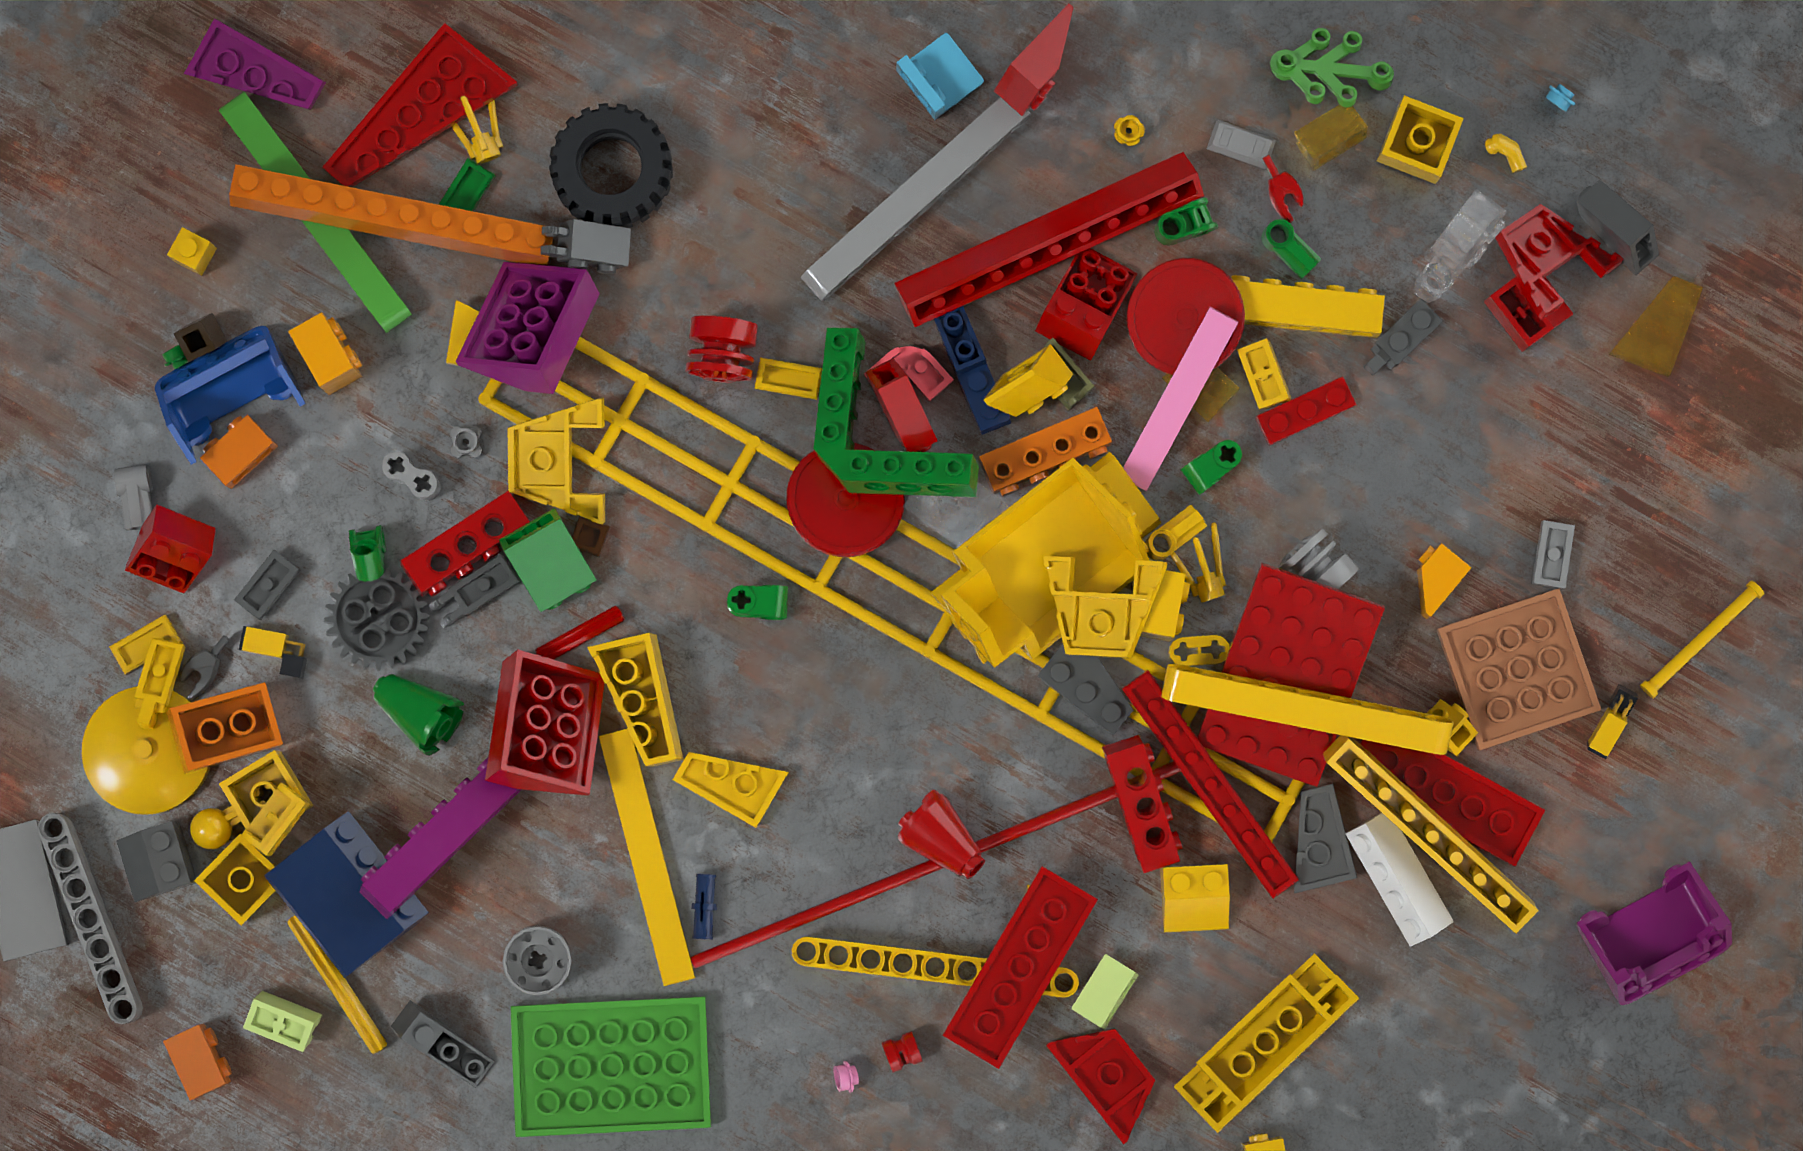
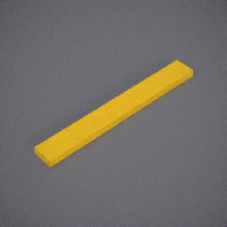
(647, 857)

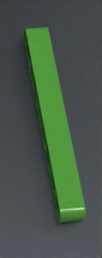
(335, 241)

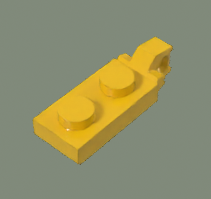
(157, 680)

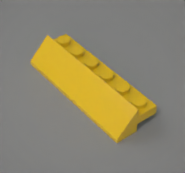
(1265, 1042)

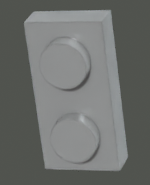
(1553, 554)

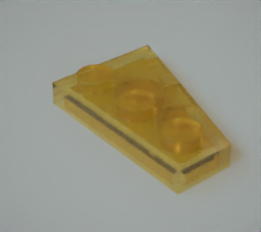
(1661, 328)

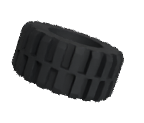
(604, 125)

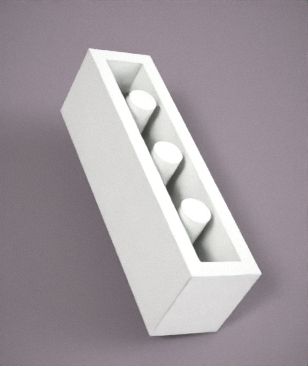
(1399, 878)

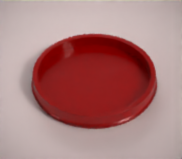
(1172, 305)
(834, 518)

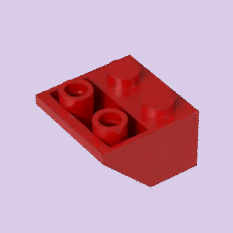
(1518, 317)
(171, 549)

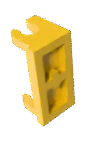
(1264, 374)
(275, 819)

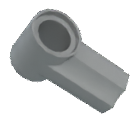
(134, 488)

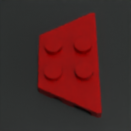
(1107, 1076)

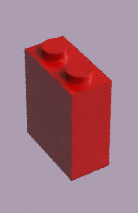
(901, 406)

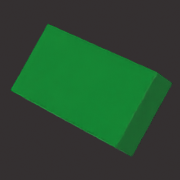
(468, 187)

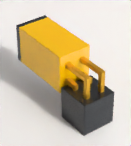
(274, 645)
(1612, 722)

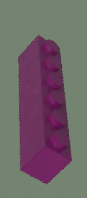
(434, 842)

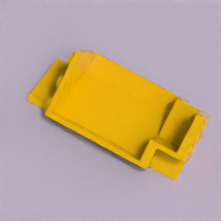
(1002, 587)

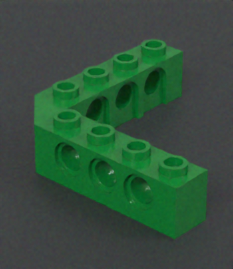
(868, 469)

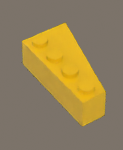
(640, 691)

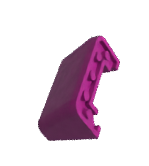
(1657, 935)

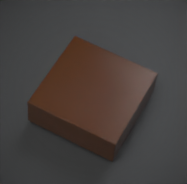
(590, 536)

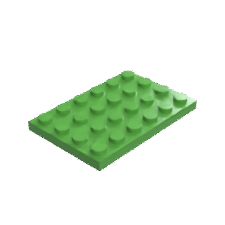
(610, 1066)

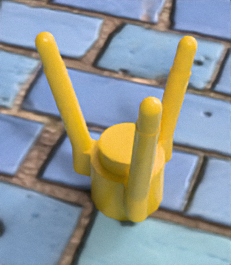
(483, 147)
(1209, 585)

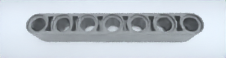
(77, 908)

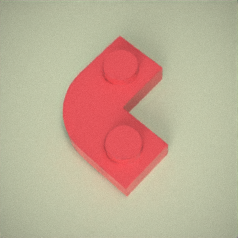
(921, 369)

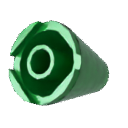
(419, 711)

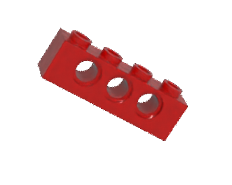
(418, 564)
(1120, 759)

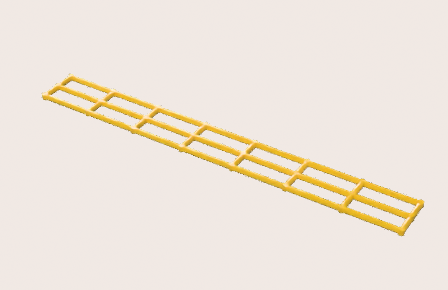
(818, 586)

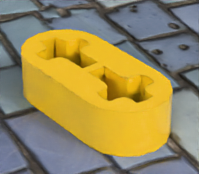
(1199, 642)

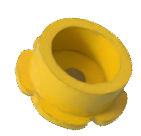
(1134, 124)

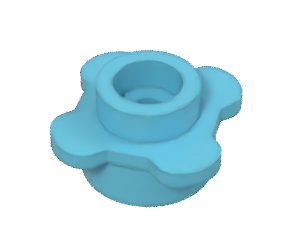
(1561, 97)

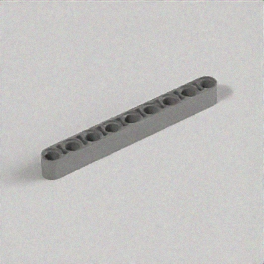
(912, 198)

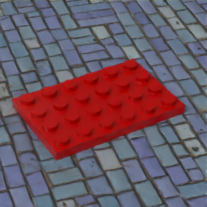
(1297, 638)

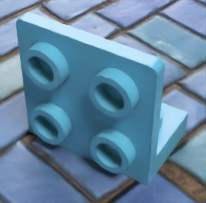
(939, 75)

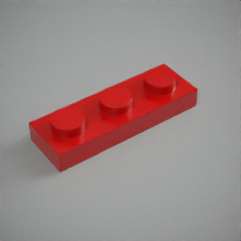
(1305, 411)

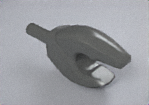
(207, 664)

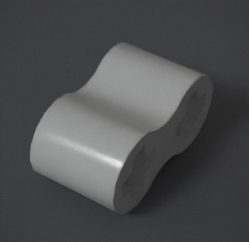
(411, 476)

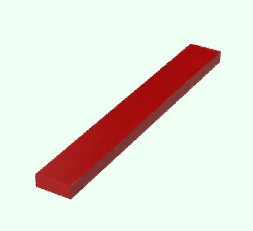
(1210, 784)

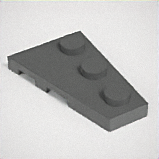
(1322, 842)

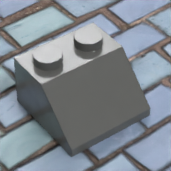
(156, 860)

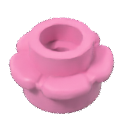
(845, 1077)

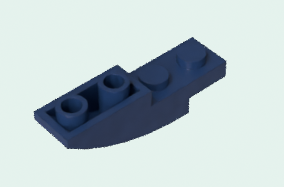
(970, 368)

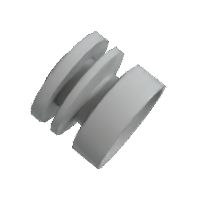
(1313, 563)
(528, 977)

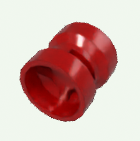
(909, 1049)

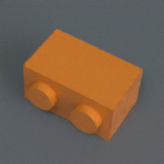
(238, 450)
(198, 1061)

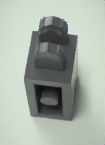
(589, 244)

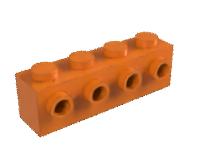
(1045, 451)

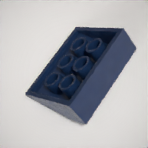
(323, 892)

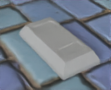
(1240, 144)

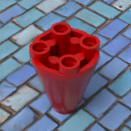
(940, 836)

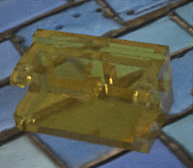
(1330, 135)

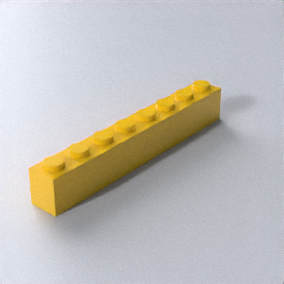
(1430, 832)

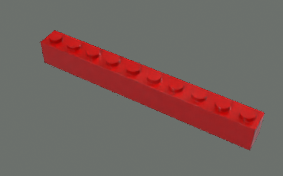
(1049, 239)

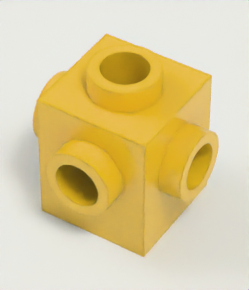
(1462, 729)

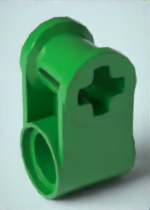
(1191, 220)
(1208, 468)
(368, 553)
(766, 602)

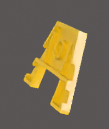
(543, 460)
(1102, 621)

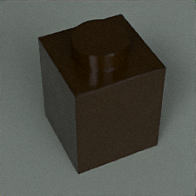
(200, 337)

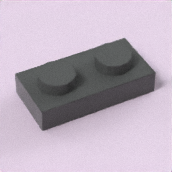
(267, 585)

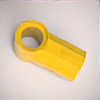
(1176, 532)

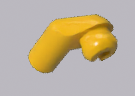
(1509, 148)

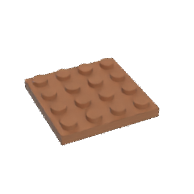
(1518, 669)

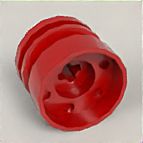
(721, 348)

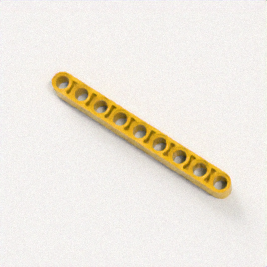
(1307, 709)
(918, 968)

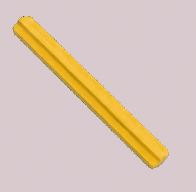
(339, 988)

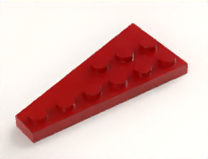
(419, 106)

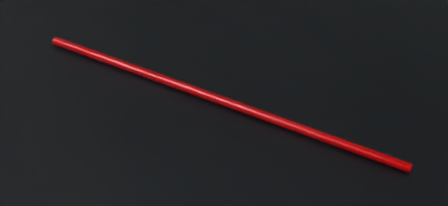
(912, 873)

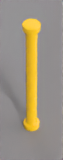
(1705, 636)

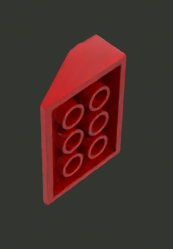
(545, 725)

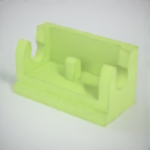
(1105, 991)
(282, 1021)

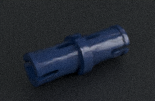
(704, 906)

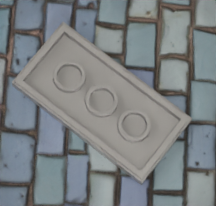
(28, 896)

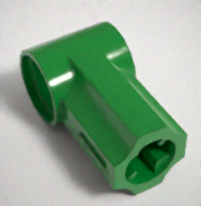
(1293, 250)

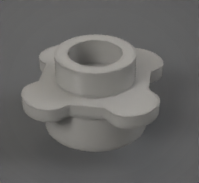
(459, 435)

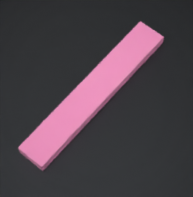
(1179, 397)

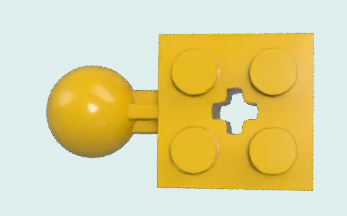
(213, 827)

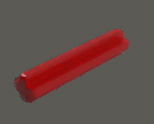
(581, 633)

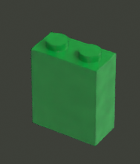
(548, 560)

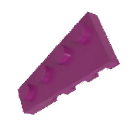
(248, 66)

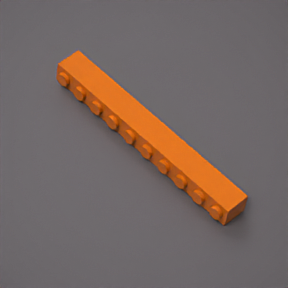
(387, 215)

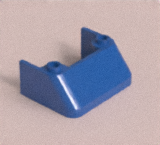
(222, 383)

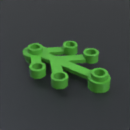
(1327, 68)

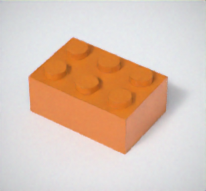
(224, 727)

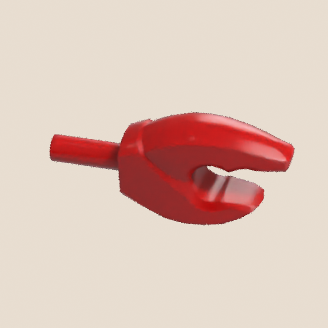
(1279, 186)

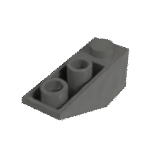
(441, 1044)

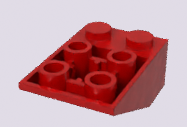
(1086, 302)

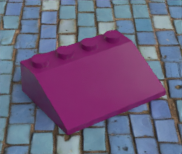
(529, 325)

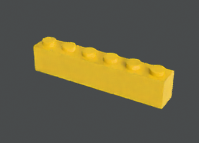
(1311, 308)

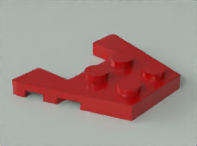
(1540, 245)

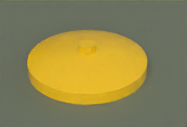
(136, 765)

